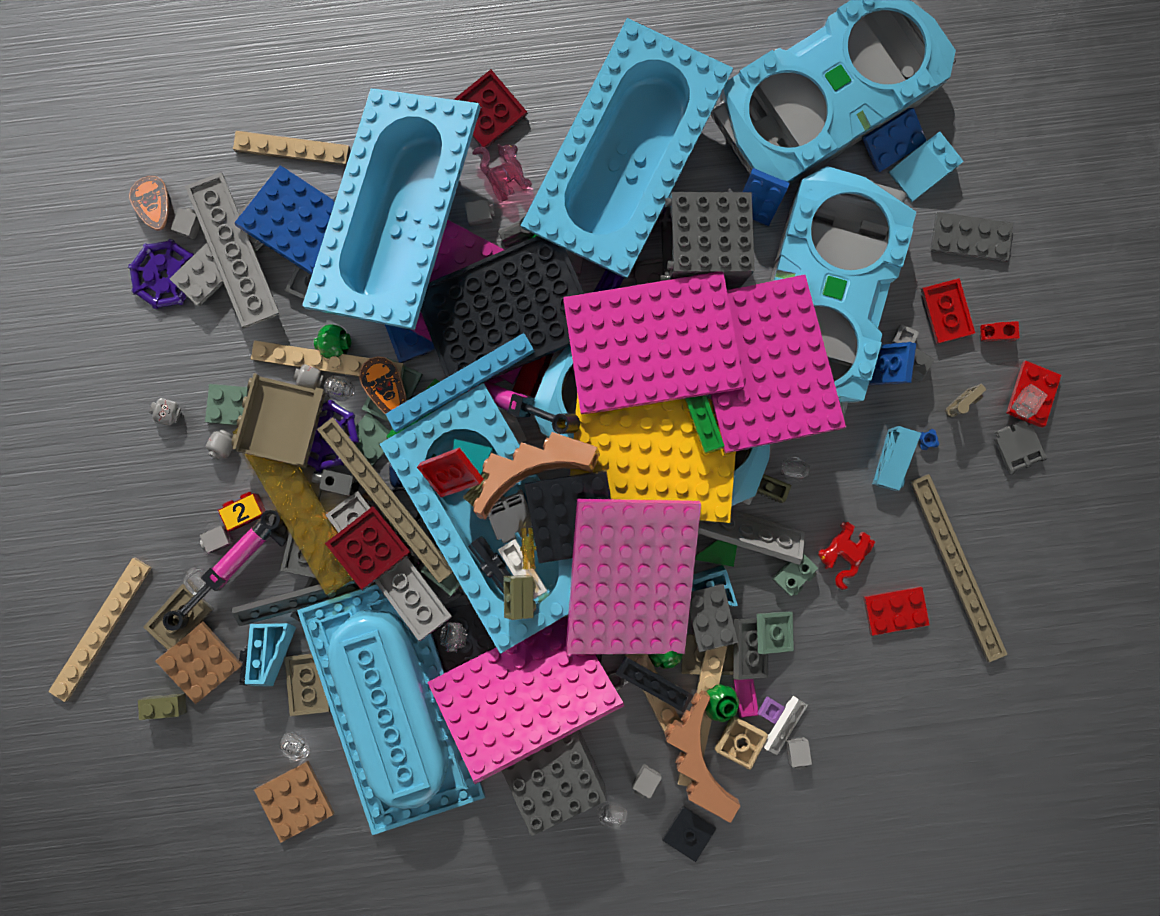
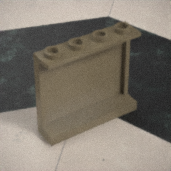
(278, 421)

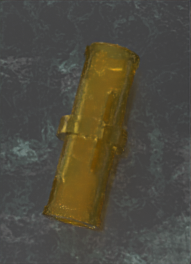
(528, 548)

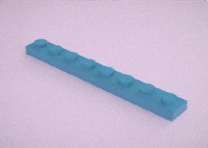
(460, 382)

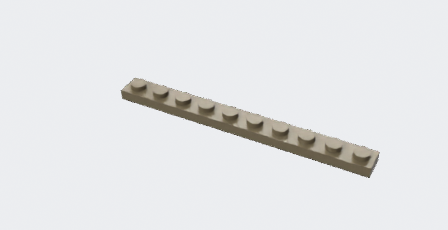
(386, 499)
(958, 568)

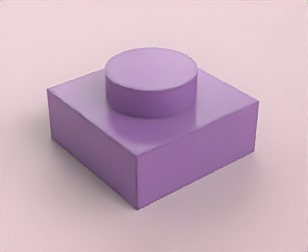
(771, 710)

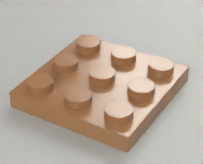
(199, 662)
(294, 801)

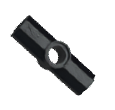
(490, 562)

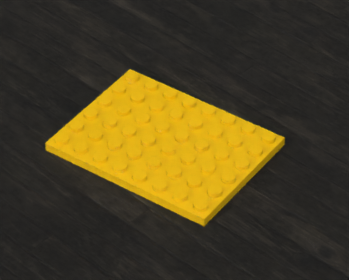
(658, 456)

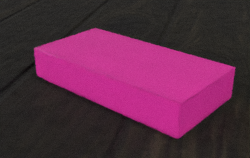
(747, 697)

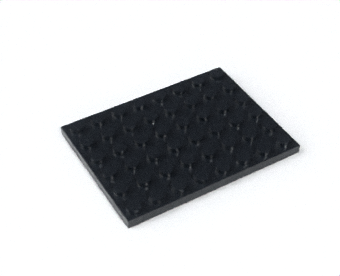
(498, 301)

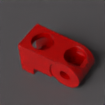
(1000, 331)

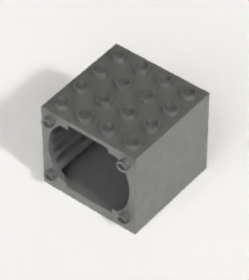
(708, 236)
(556, 783)

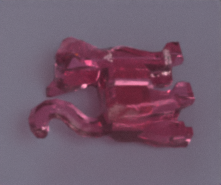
(504, 173)

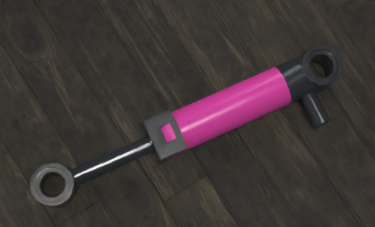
(522, 406)
(219, 575)

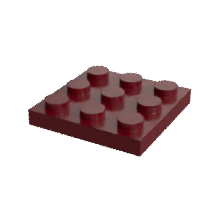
(498, 111)
(367, 548)

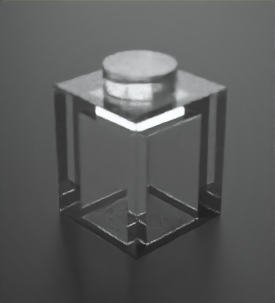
(1029, 401)

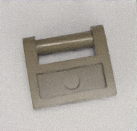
(962, 403)

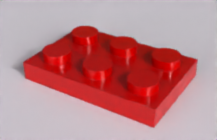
(948, 311)
(1042, 379)
(450, 472)
(896, 610)

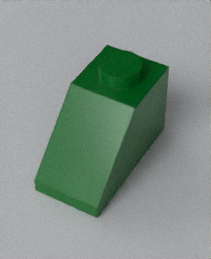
(718, 553)

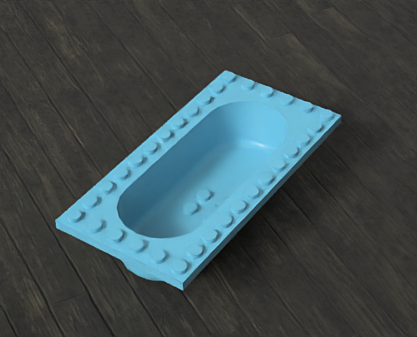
(626, 148)
(392, 208)
(455, 525)
(385, 709)

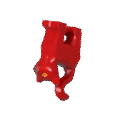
(851, 552)

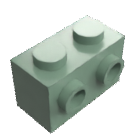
(793, 576)

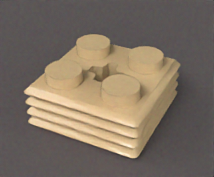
(745, 754)

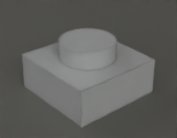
(905, 334)

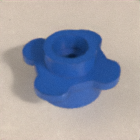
(931, 434)

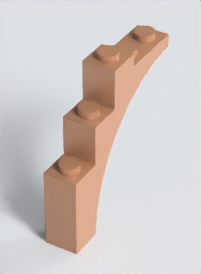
(528, 460)
(704, 789)

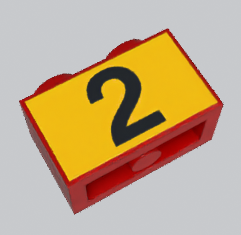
(241, 512)

